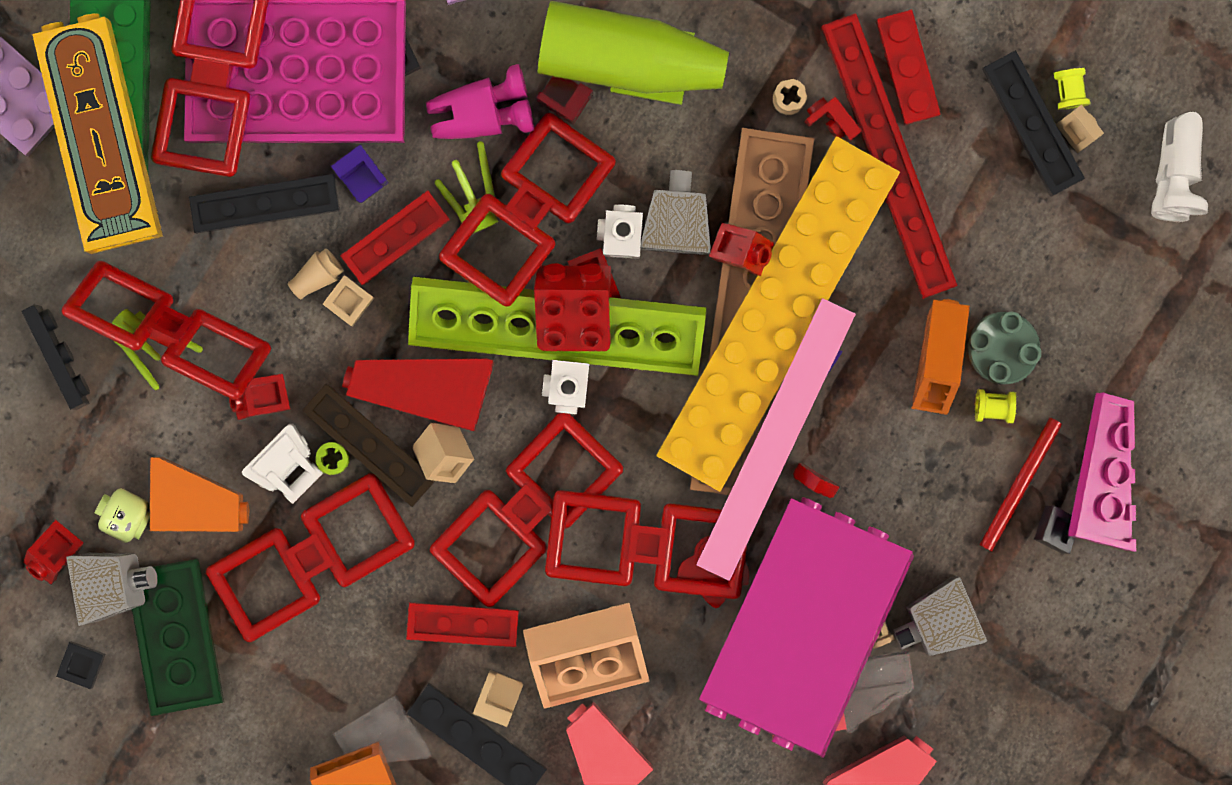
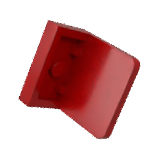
(573, 307)

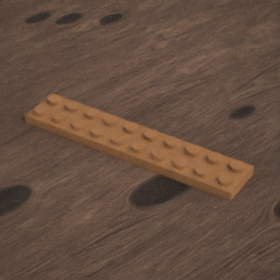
(766, 190)

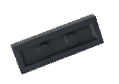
(57, 356)

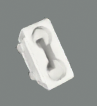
(280, 460)

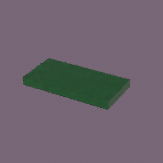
(177, 641)

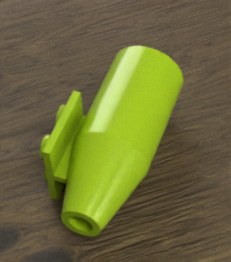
(628, 54)

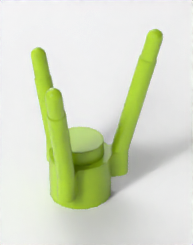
(490, 218)
(130, 322)

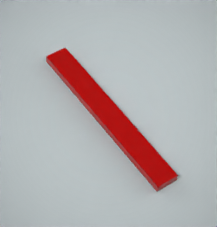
(886, 144)

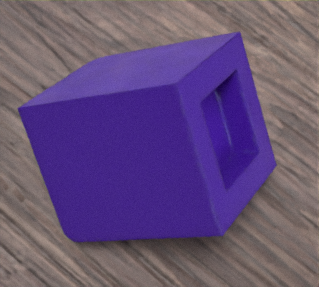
(360, 174)

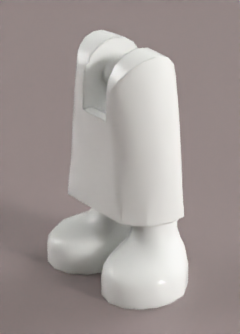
(1179, 169)

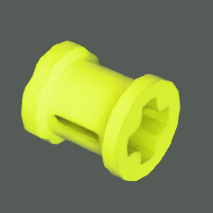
(1071, 88)
(995, 406)

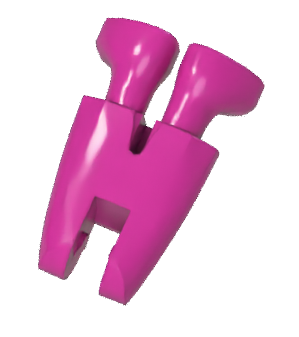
(476, 108)

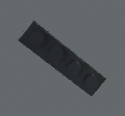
(1033, 123)
(264, 203)
(475, 739)

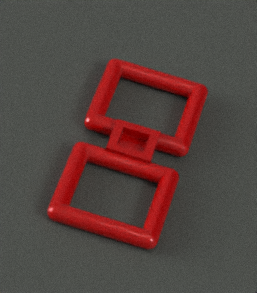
(211, 81)
(527, 209)
(167, 328)
(523, 509)
(639, 545)
(310, 557)

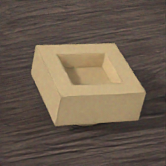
(1079, 128)
(348, 301)

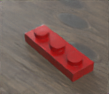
(908, 67)
(395, 238)
(462, 624)

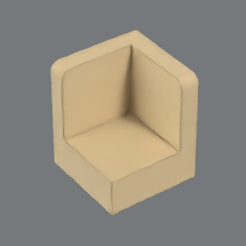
(442, 453)
(498, 698)

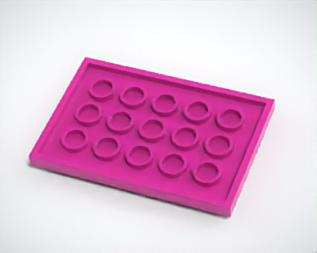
(319, 75)

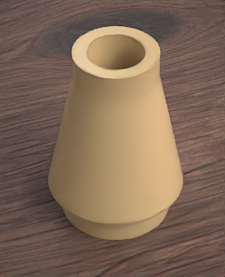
(316, 273)

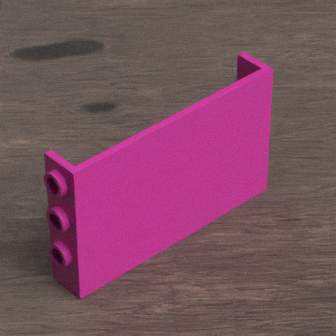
(806, 627)

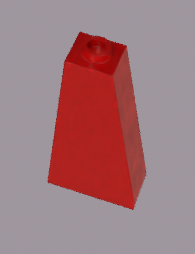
(429, 388)

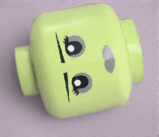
(123, 515)

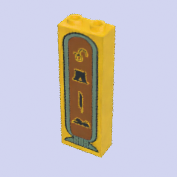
(97, 133)

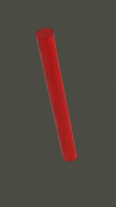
(1020, 484)

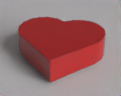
(815, 481)

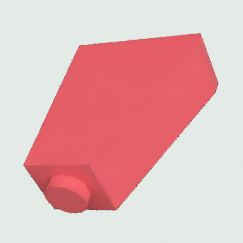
(603, 750)
(893, 764)

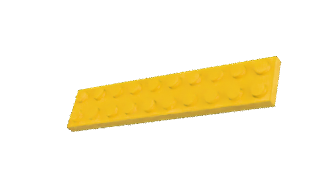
(777, 314)

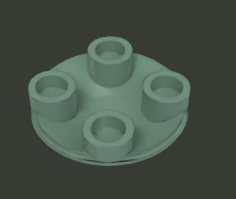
(1004, 348)

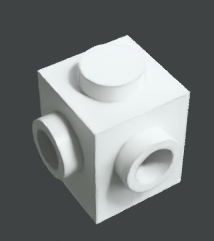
(621, 232)
(566, 386)

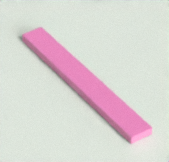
(776, 439)

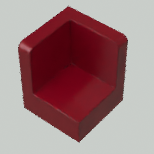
(565, 98)

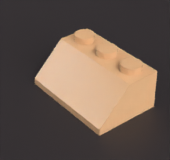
(586, 655)

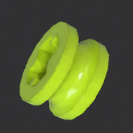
(323, 452)

